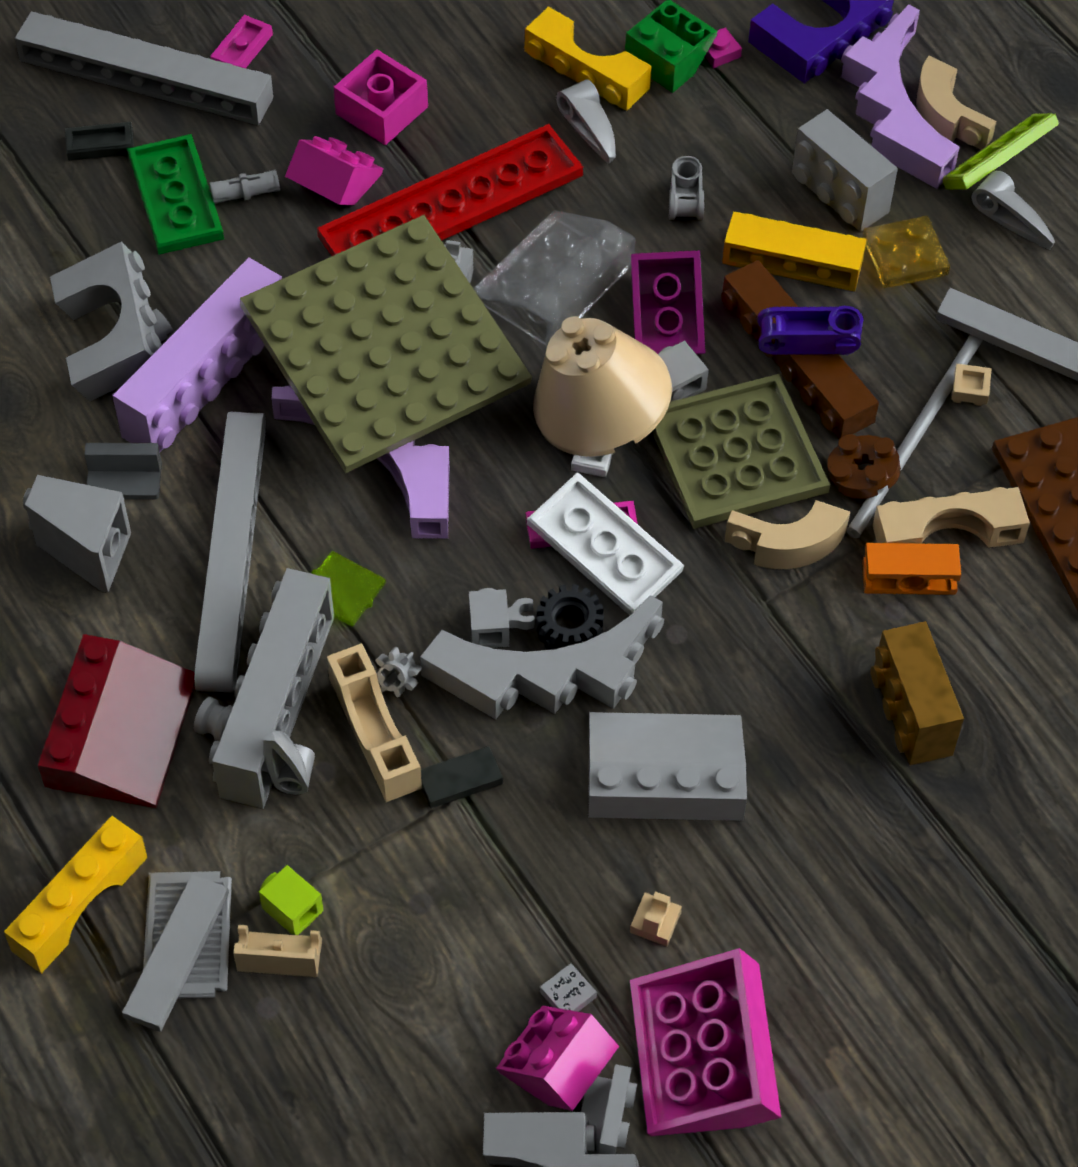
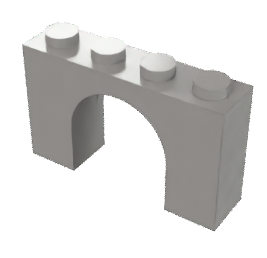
(102, 280)

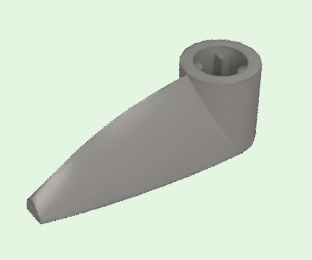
(583, 111)
(999, 202)
(288, 763)

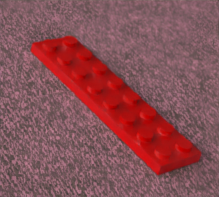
(464, 192)

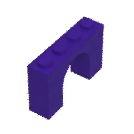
(807, 49)

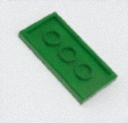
(175, 194)

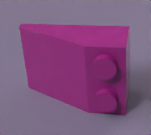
(668, 299)

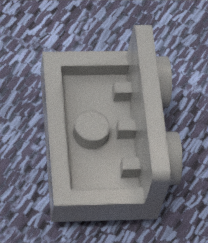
(605, 1108)

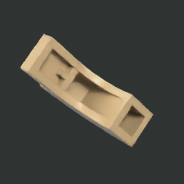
(945, 112)
(792, 543)

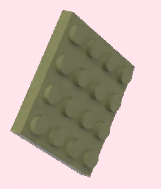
(738, 451)

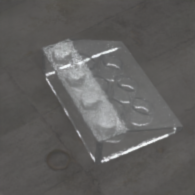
(557, 273)

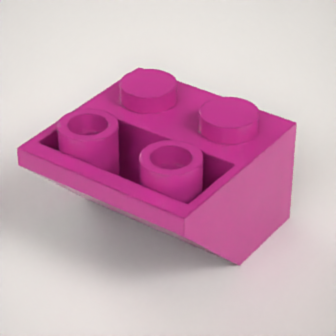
(333, 170)
(558, 1056)

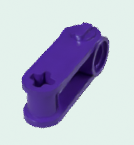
(810, 330)

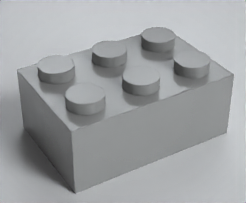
(844, 170)

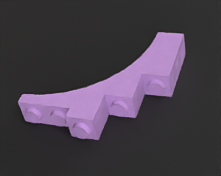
(882, 100)
(418, 471)

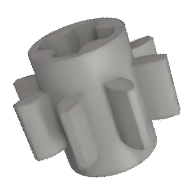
(404, 664)

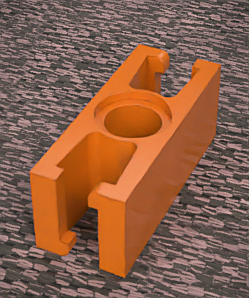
(911, 568)

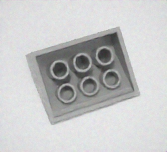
(666, 766)

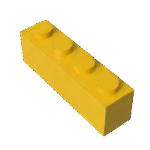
(794, 250)

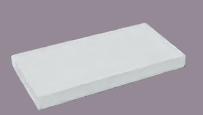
(604, 544)

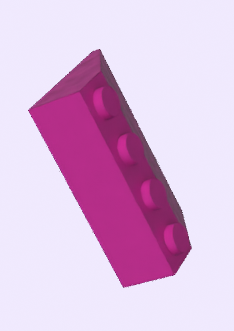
(705, 1046)

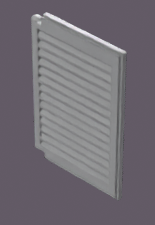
(211, 966)

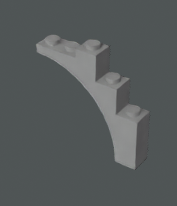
(495, 677)
(545, 1141)

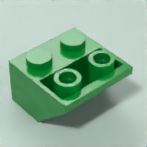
(671, 43)

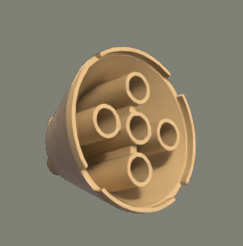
(599, 389)

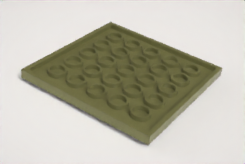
(385, 342)

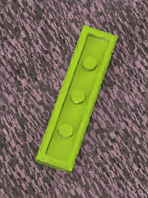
(1000, 151)

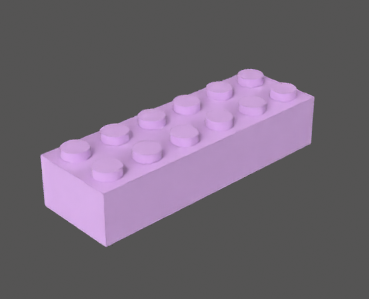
(192, 363)

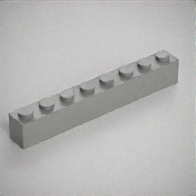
(144, 68)

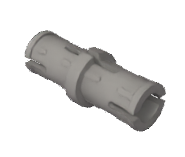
(244, 186)

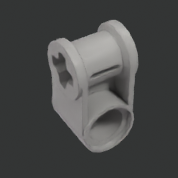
(686, 191)

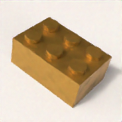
(917, 693)

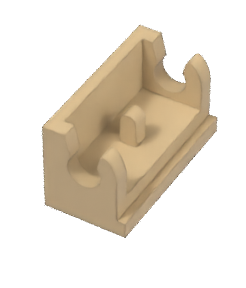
(277, 953)

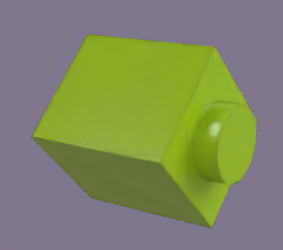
(290, 900)

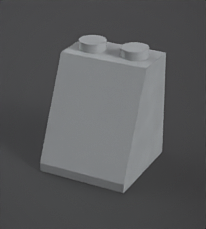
(79, 527)

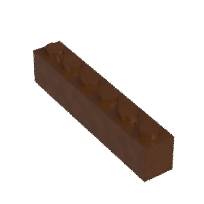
(822, 379)

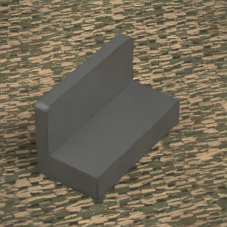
(125, 468)

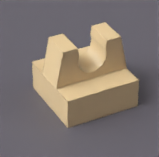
(971, 384)
(656, 918)

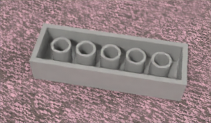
(273, 685)

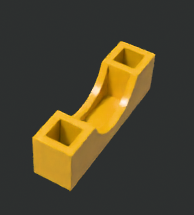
(618, 78)
(48, 920)

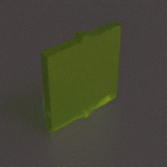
(351, 587)

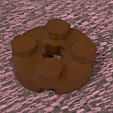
(861, 449)

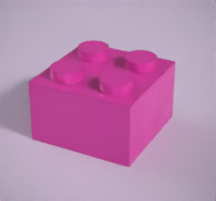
(381, 97)

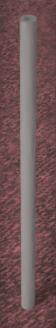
(916, 432)

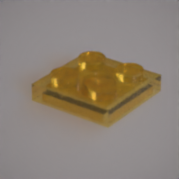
(906, 251)

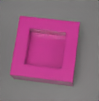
(723, 49)

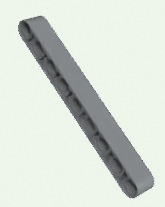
(230, 553)

